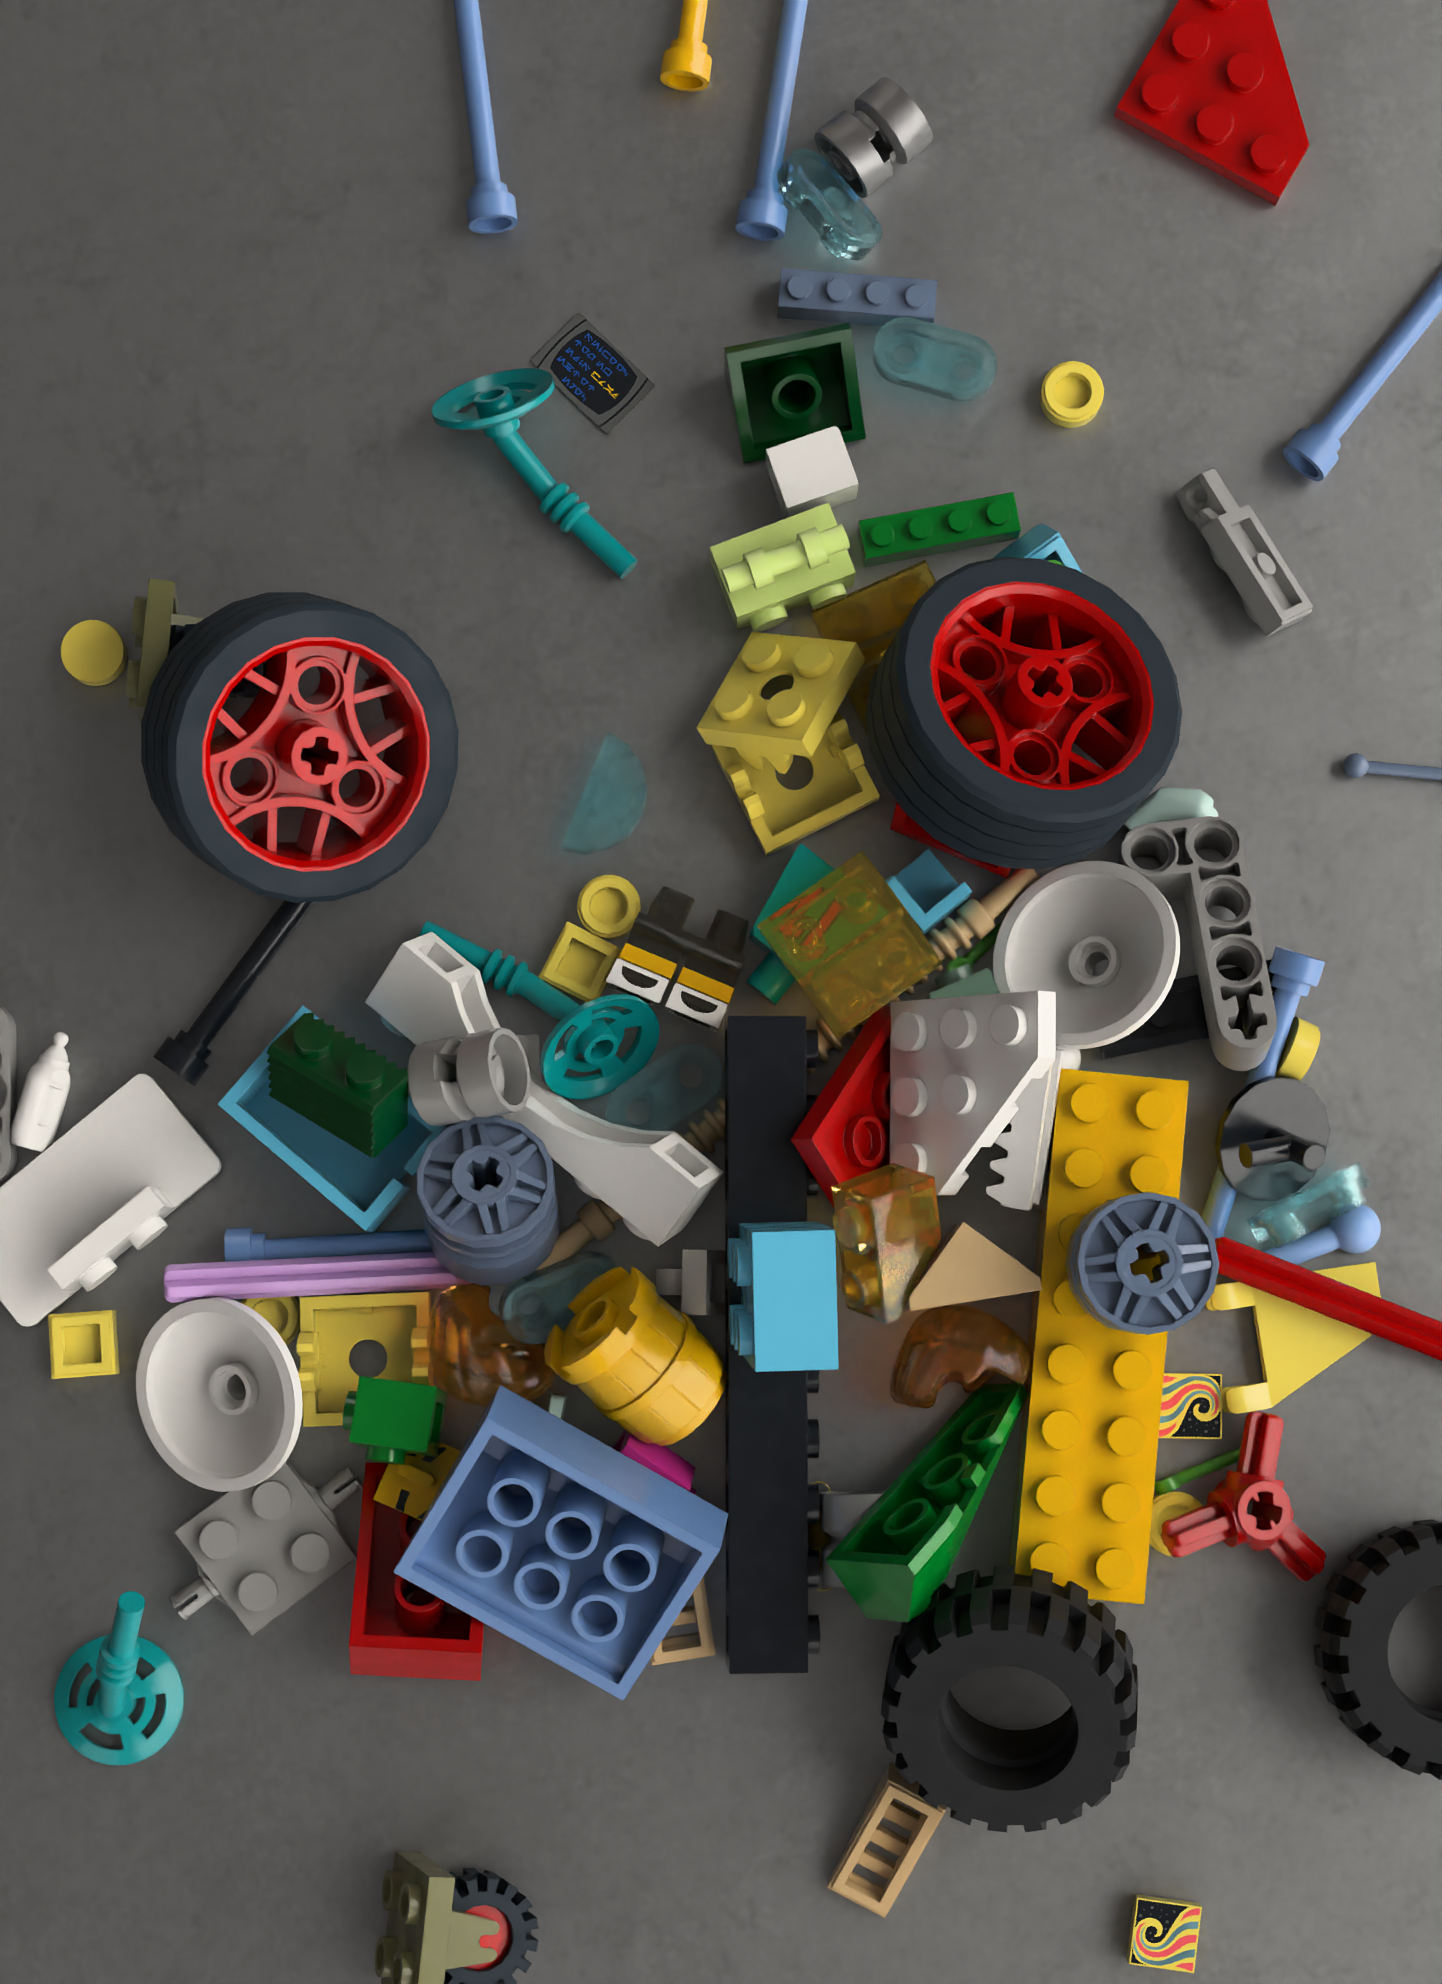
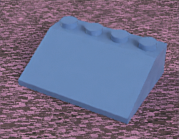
(563, 1543)

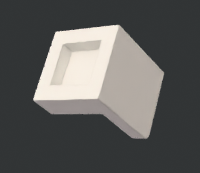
(811, 472)

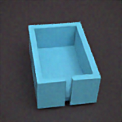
(353, 1181)
(786, 1296)

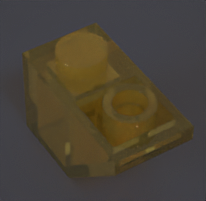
(885, 1237)

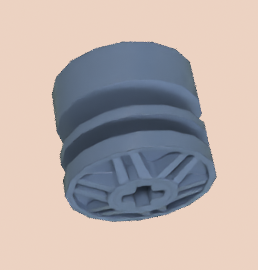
(494, 1231)
(1107, 1244)

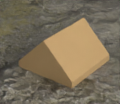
(968, 1270)

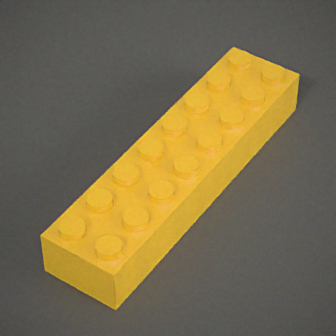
(1094, 1388)

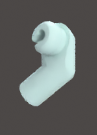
(1171, 805)

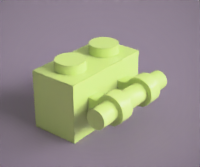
(784, 568)

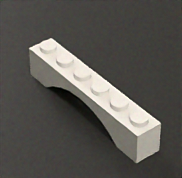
(641, 1174)

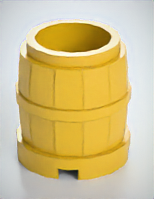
(637, 1358)

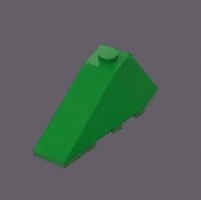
(919, 1523)

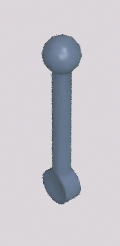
(1357, 765)

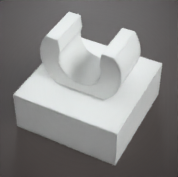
(699, 1282)

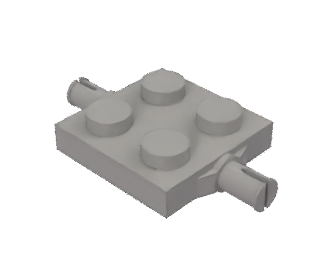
(266, 1545)

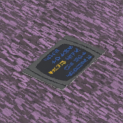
(593, 373)

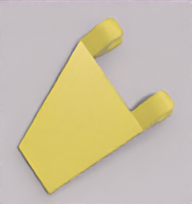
(1290, 1338)

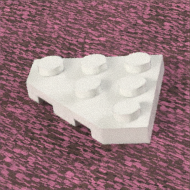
(959, 1074)

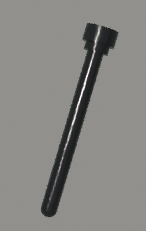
(189, 1050)

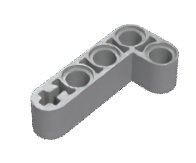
(1214, 941)

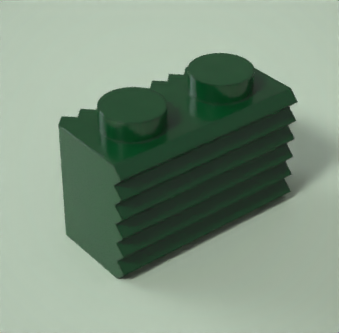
(339, 1084)

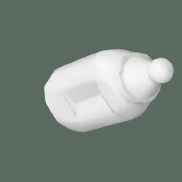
(43, 1098)

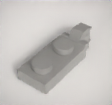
(1245, 553)

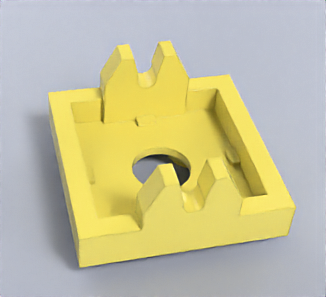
(793, 717)
(785, 815)
(336, 1324)

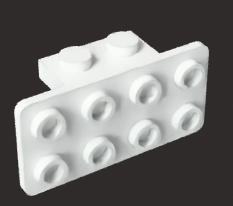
(96, 1197)

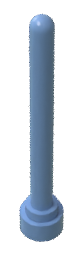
(491, 205)
(762, 212)
(1315, 449)
(1292, 978)
(245, 1245)

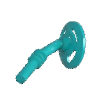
(499, 419)
(586, 1026)
(115, 1664)

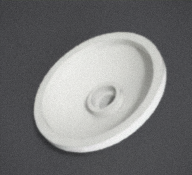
(1070, 925)
(196, 1397)

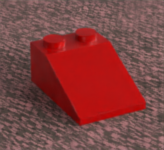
(394, 1622)

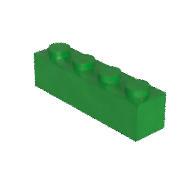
(939, 529)

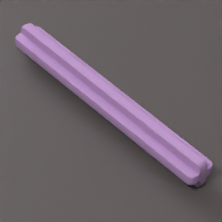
(307, 1276)

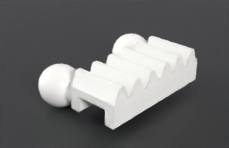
(1029, 1139)

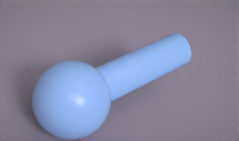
(1351, 1232)

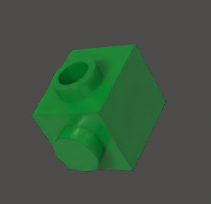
(395, 1419)

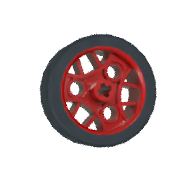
(1028, 641)
(300, 746)

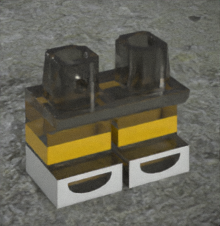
(660, 944)

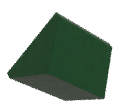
(793, 388)

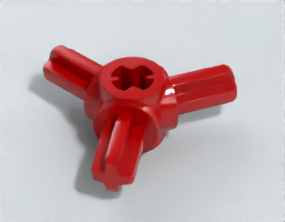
(1226, 1514)

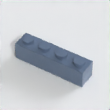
(854, 297)

